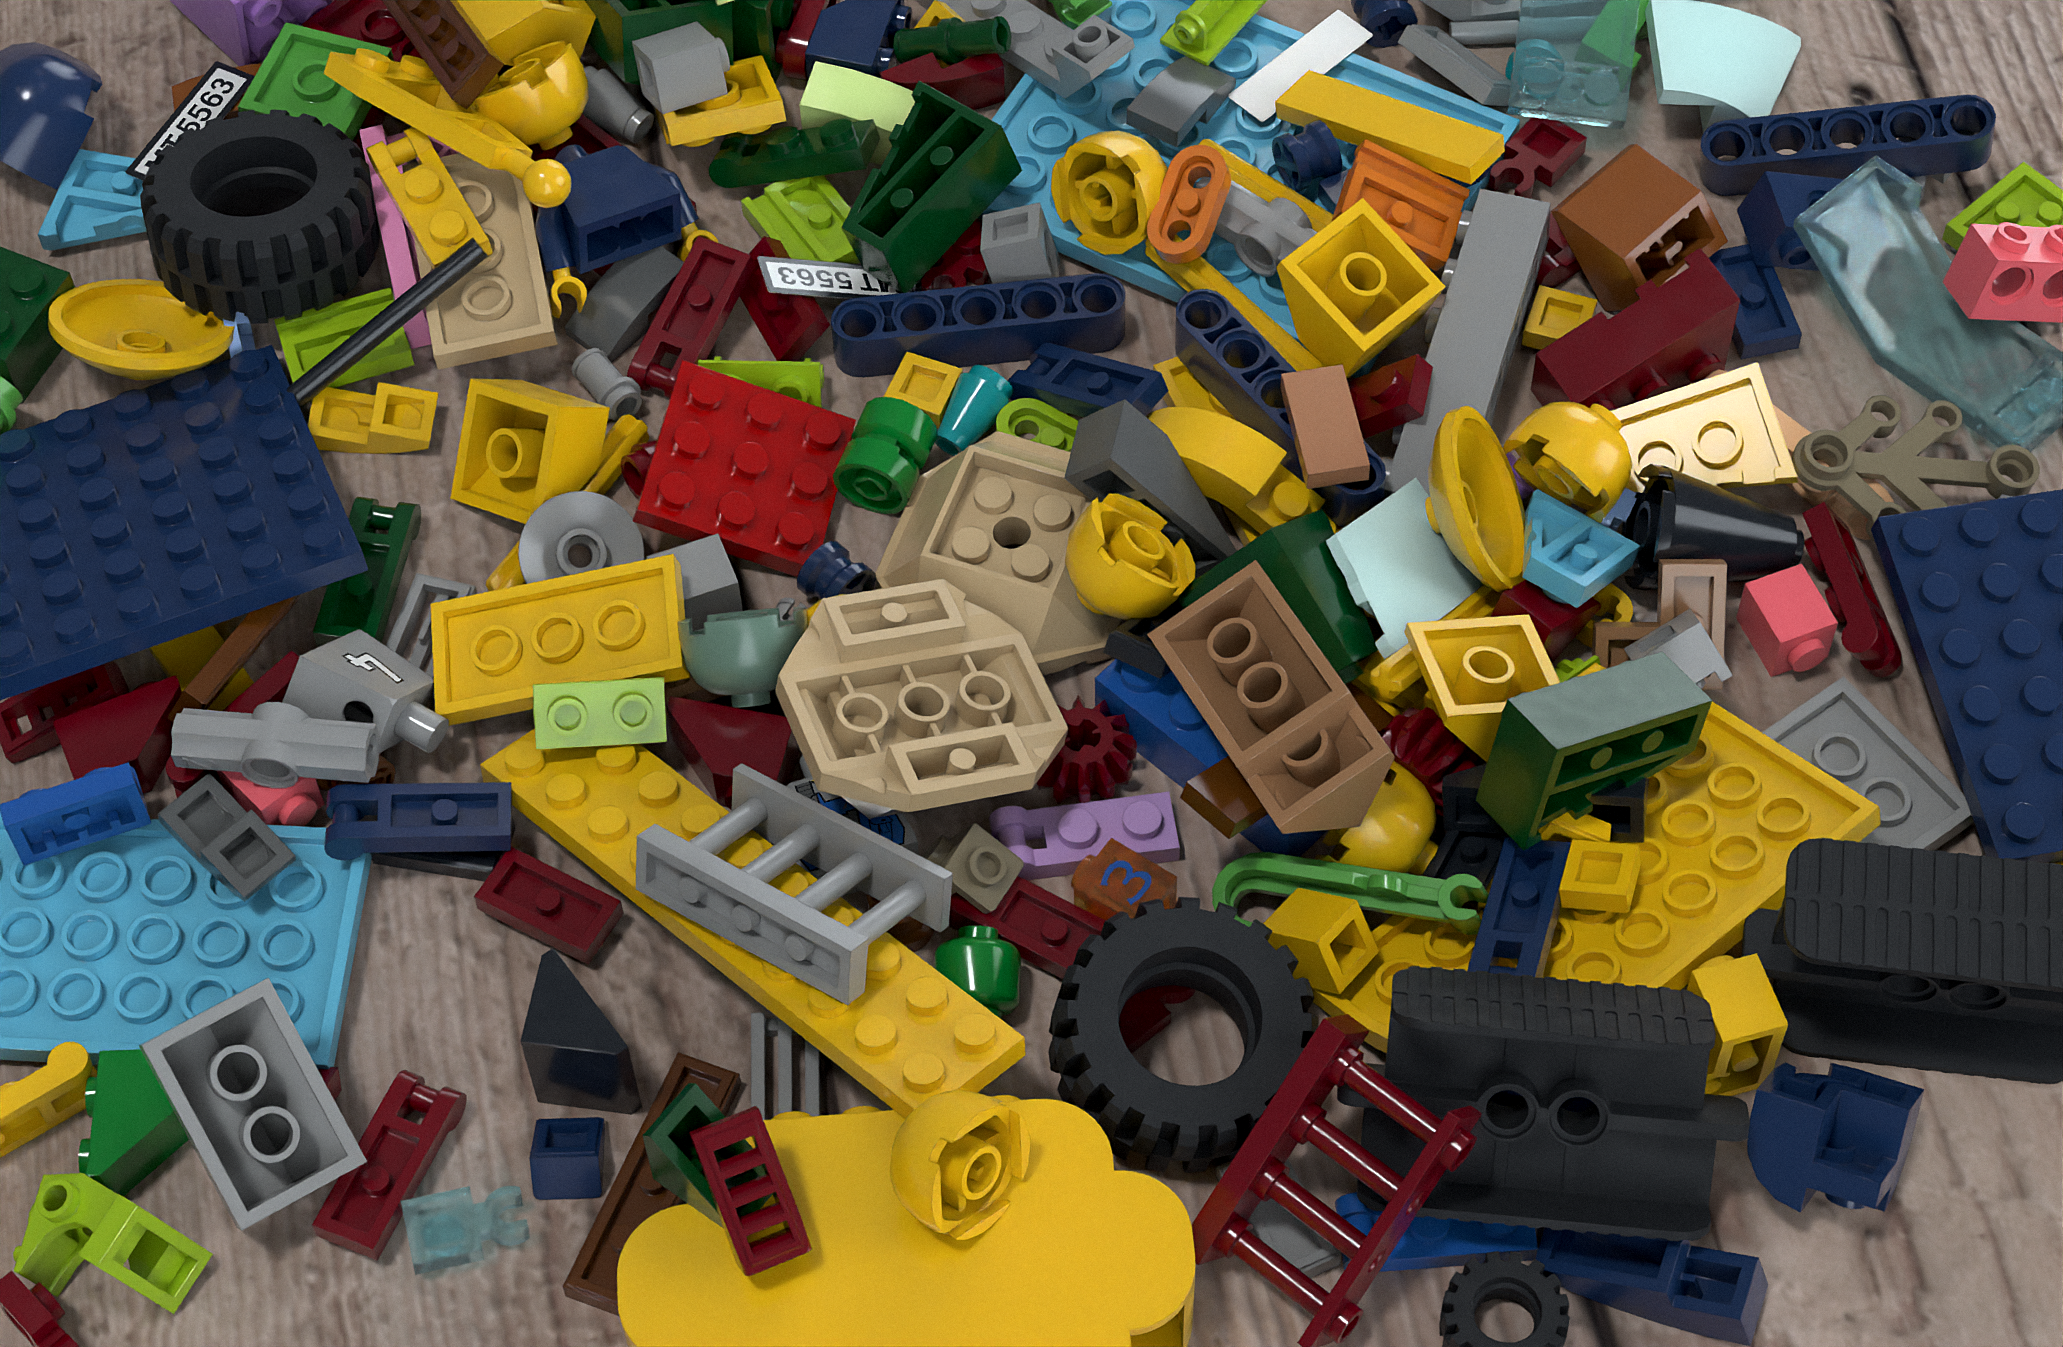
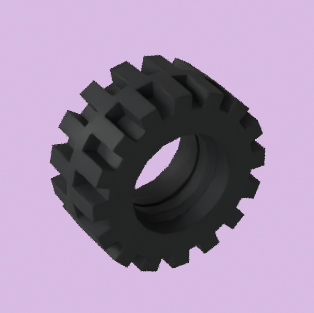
(1508, 1281)

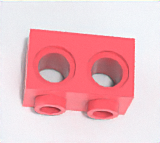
(2009, 273)

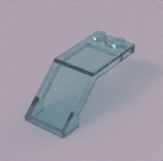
(1574, 61)
(1891, 286)

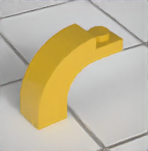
(1237, 466)

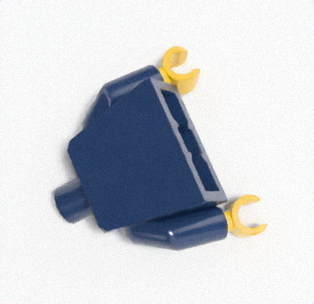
(611, 213)

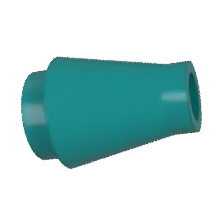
(972, 408)

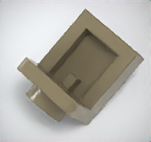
(979, 865)

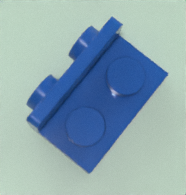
(75, 813)

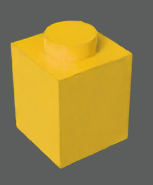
(1325, 936)

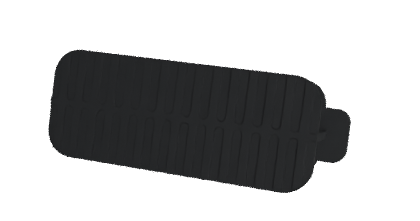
(1918, 959)
(1622, 1166)

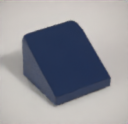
(567, 1158)

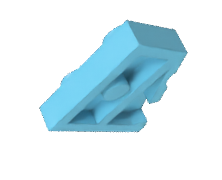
(94, 202)
(1570, 551)

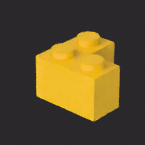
(1745, 1022)

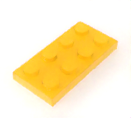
(556, 631)

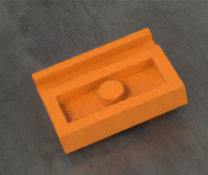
(1409, 198)

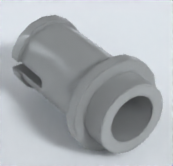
(607, 383)

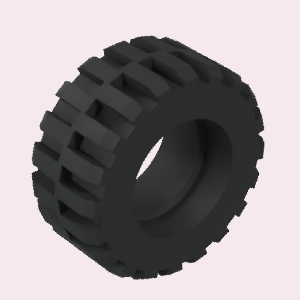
(260, 216)
(1195, 952)

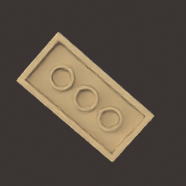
(503, 300)

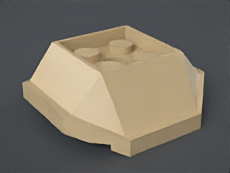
(958, 529)
(917, 701)

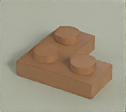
(1681, 586)

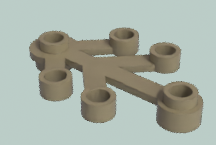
(1900, 463)

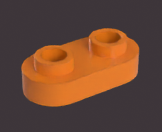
(1187, 207)

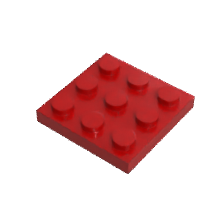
(743, 469)

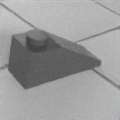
(1133, 457)

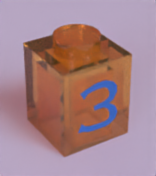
(1120, 881)

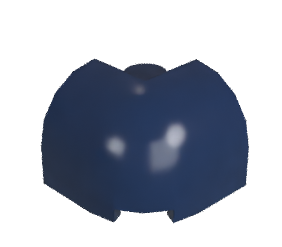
(43, 109)
(1831, 1135)

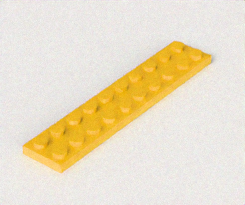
(899, 1038)

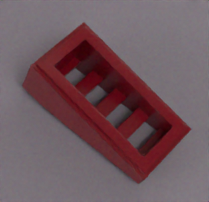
(55, 694)
(773, 1248)

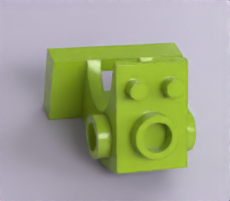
(87, 1221)

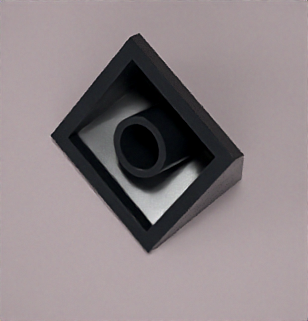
(573, 1047)

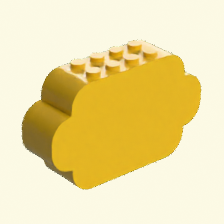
(1069, 1263)

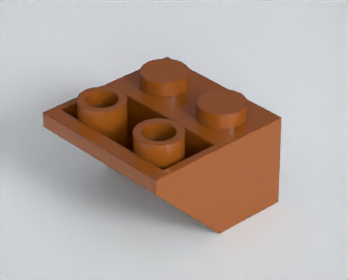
(1635, 226)

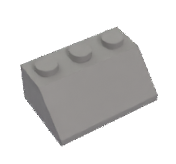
(253, 1104)

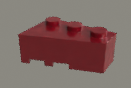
(1647, 349)

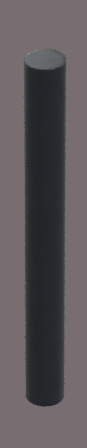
(387, 322)

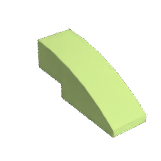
(850, 94)

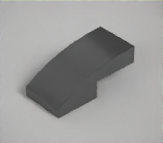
(1179, 99)
(622, 300)
(226, 838)

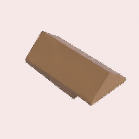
(1276, 704)

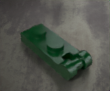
(794, 153)
(368, 597)

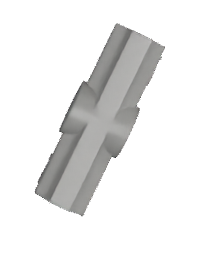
(1259, 229)
(275, 745)

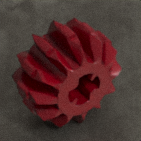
(1428, 749)
(1094, 754)

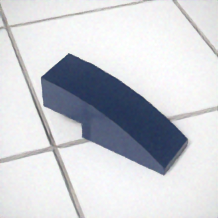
(1661, 1280)

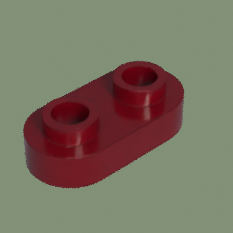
(794, 42)

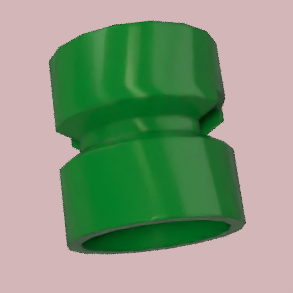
(885, 455)

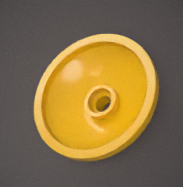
(135, 329)
(1476, 499)

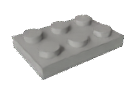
(1871, 756)

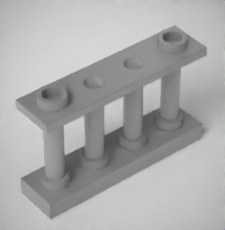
(772, 923)

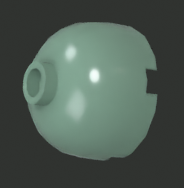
(741, 652)

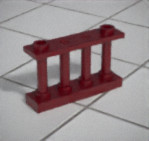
(1260, 1174)

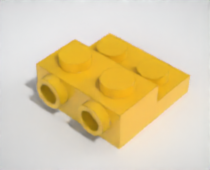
(748, 108)

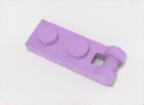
(1083, 829)

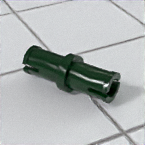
(954, 40)

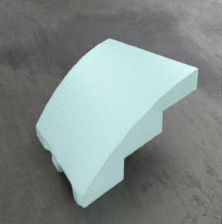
(1718, 58)
(1400, 566)

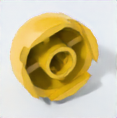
(538, 95)
(1108, 189)
(1573, 455)
(1125, 561)
(1393, 831)
(957, 1161)

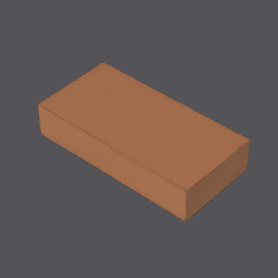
(1325, 426)

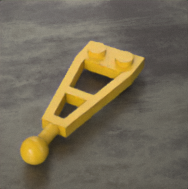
(418, 98)

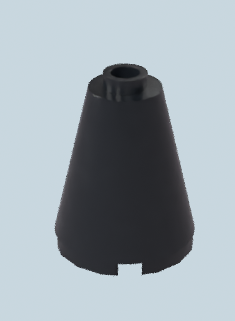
(1698, 520)

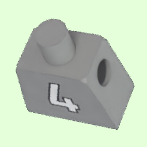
(367, 684)

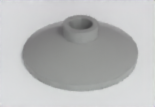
(572, 521)

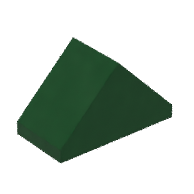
(675, 1159)

